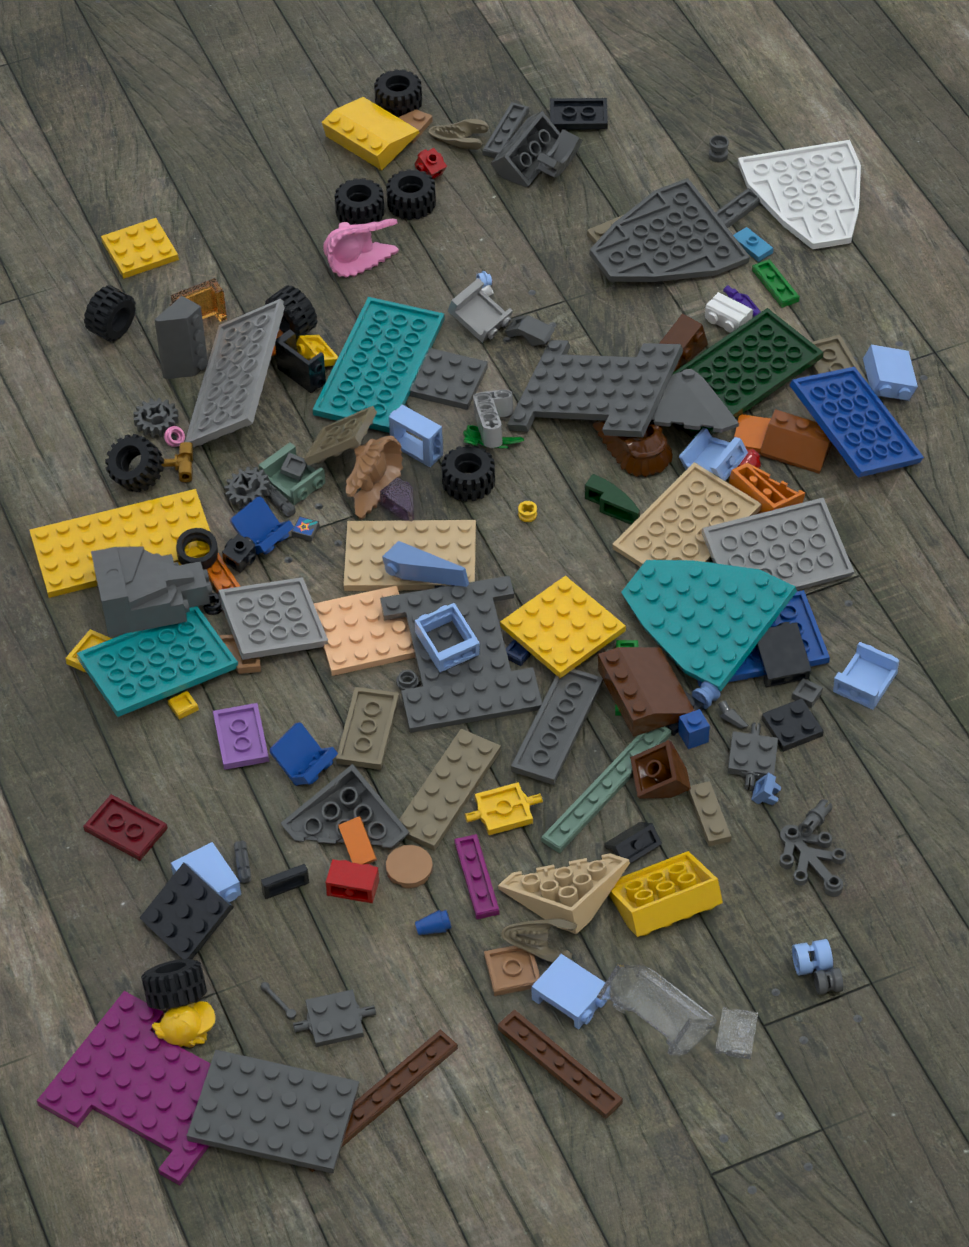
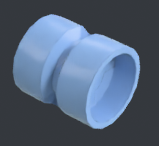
(820, 955)

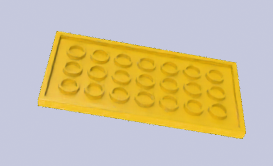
(155, 524)

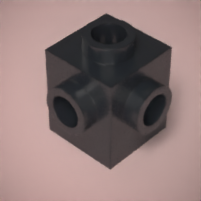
(239, 552)

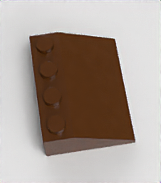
(643, 687)

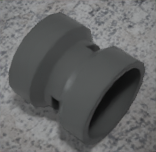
(718, 148)
(828, 981)

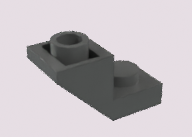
(532, 329)

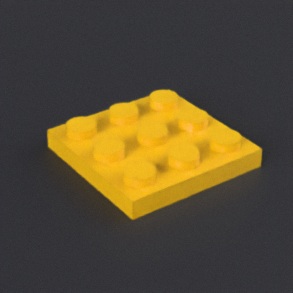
(139, 248)

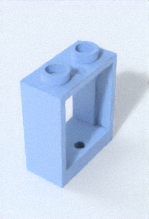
(424, 451)
(456, 654)

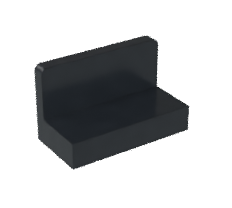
(635, 841)

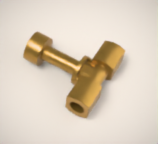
(182, 462)

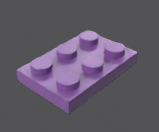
(240, 736)

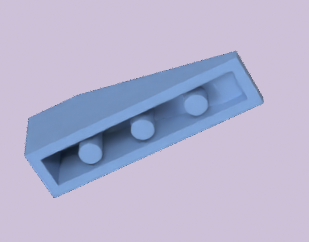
(417, 565)

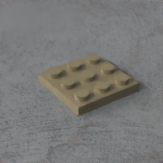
(340, 436)

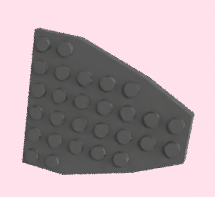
(668, 238)

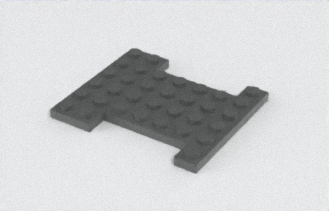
(598, 388)
(475, 688)

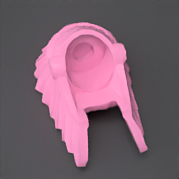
(352, 250)

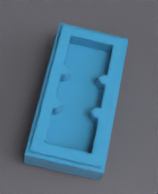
(753, 244)

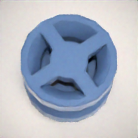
(706, 694)

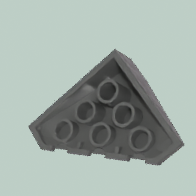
(692, 403)
(339, 802)

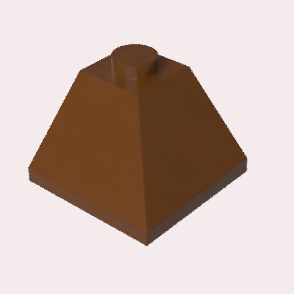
(659, 772)

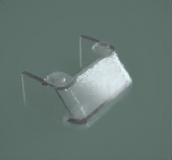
(659, 1004)

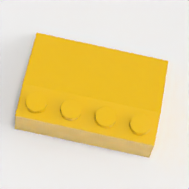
(369, 131)
(665, 893)

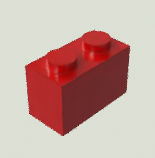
(352, 881)

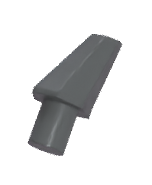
(731, 715)

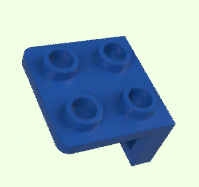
(260, 525)
(301, 755)

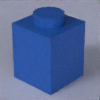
(693, 729)

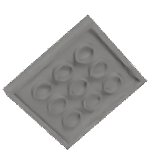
(272, 618)

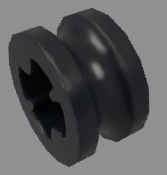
(217, 608)

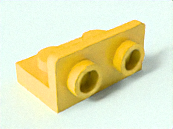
(311, 345)

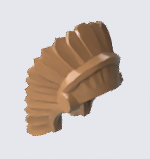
(375, 467)

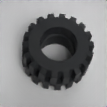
(398, 92)
(411, 194)
(359, 201)
(298, 311)
(110, 313)
(121, 457)
(472, 461)
(174, 984)

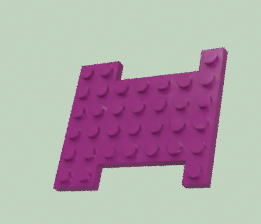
(135, 1082)

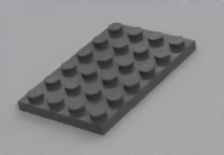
(273, 1111)

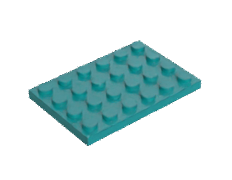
(156, 662)

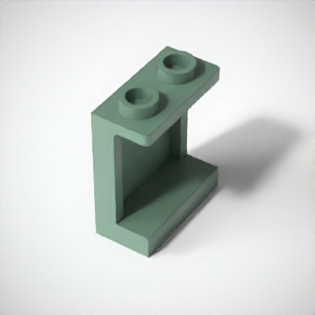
(289, 487)

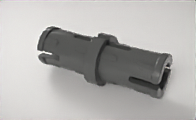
(815, 817)

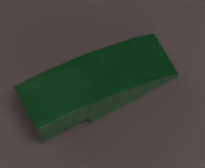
(611, 499)

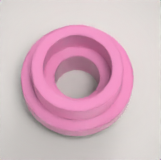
(179, 434)

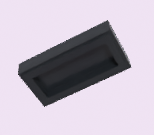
(285, 881)

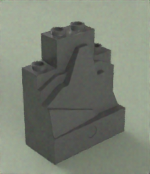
(146, 588)

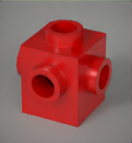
(431, 163)

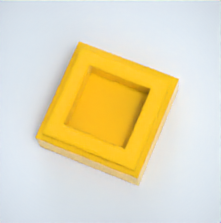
(183, 705)

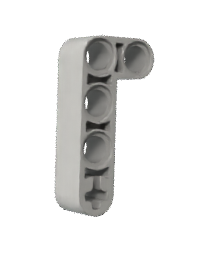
(487, 410)

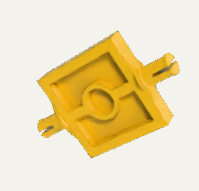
(503, 808)

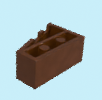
(688, 334)

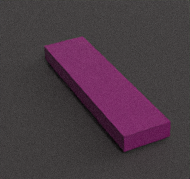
(476, 877)

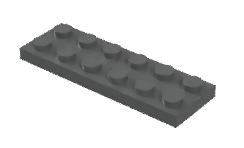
(557, 726)

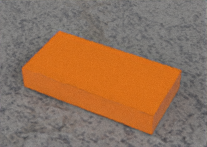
(357, 841)

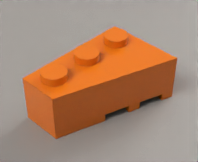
(763, 489)

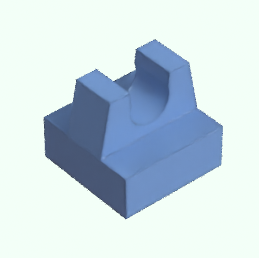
(764, 790)

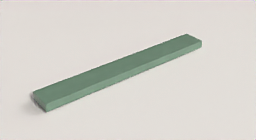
(600, 791)

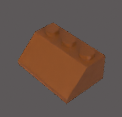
(796, 442)

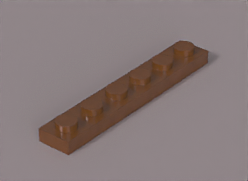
(560, 1064)

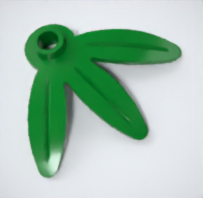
(473, 437)

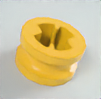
(527, 516)

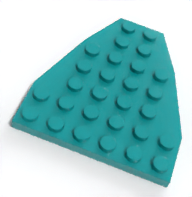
(706, 612)

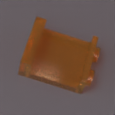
(208, 296)

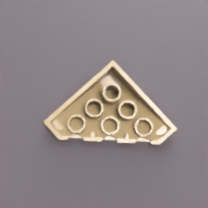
(569, 891)

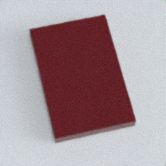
(125, 827)

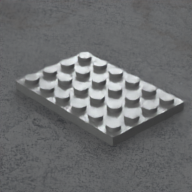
(788, 542)

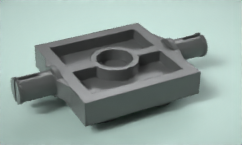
(752, 755)
(334, 1018)

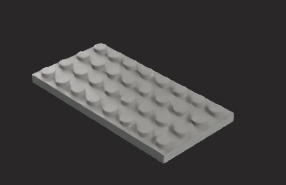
(235, 374)

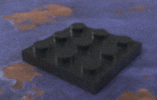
(186, 912)

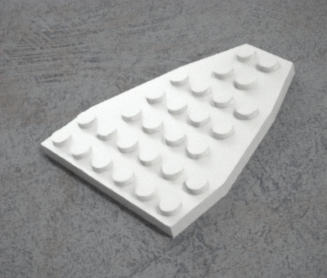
(809, 190)

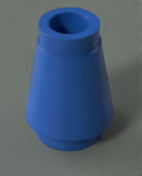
(434, 923)

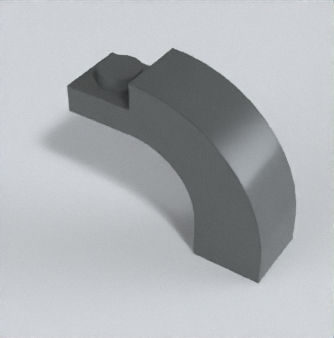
(560, 155)

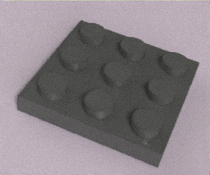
(448, 378)

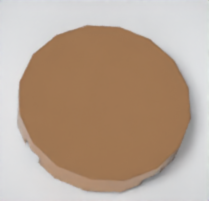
(409, 866)

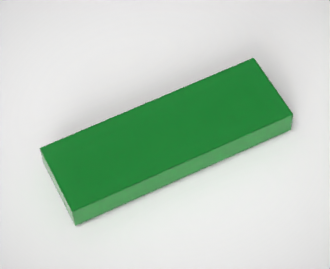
(775, 283)

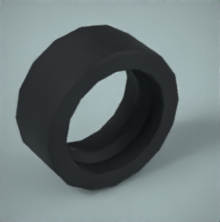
(197, 534)

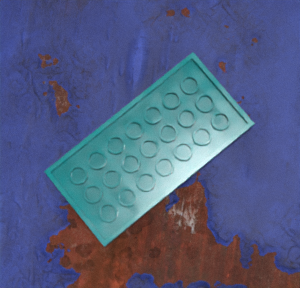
(379, 361)

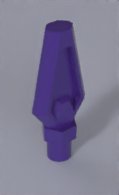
(741, 298)

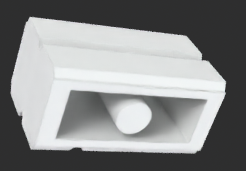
(727, 312)

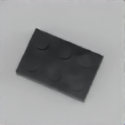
(579, 113)

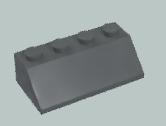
(518, 158)
(181, 339)

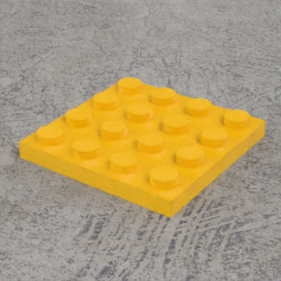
(562, 626)

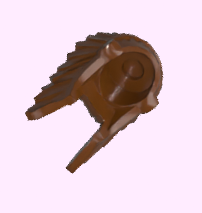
(638, 454)

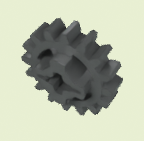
(155, 417)
(254, 479)

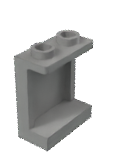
(479, 312)

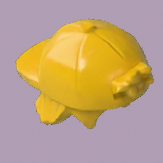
(186, 1024)

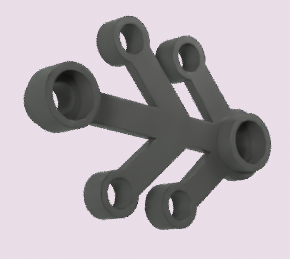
(811, 856)

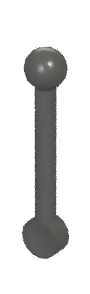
(291, 1013)

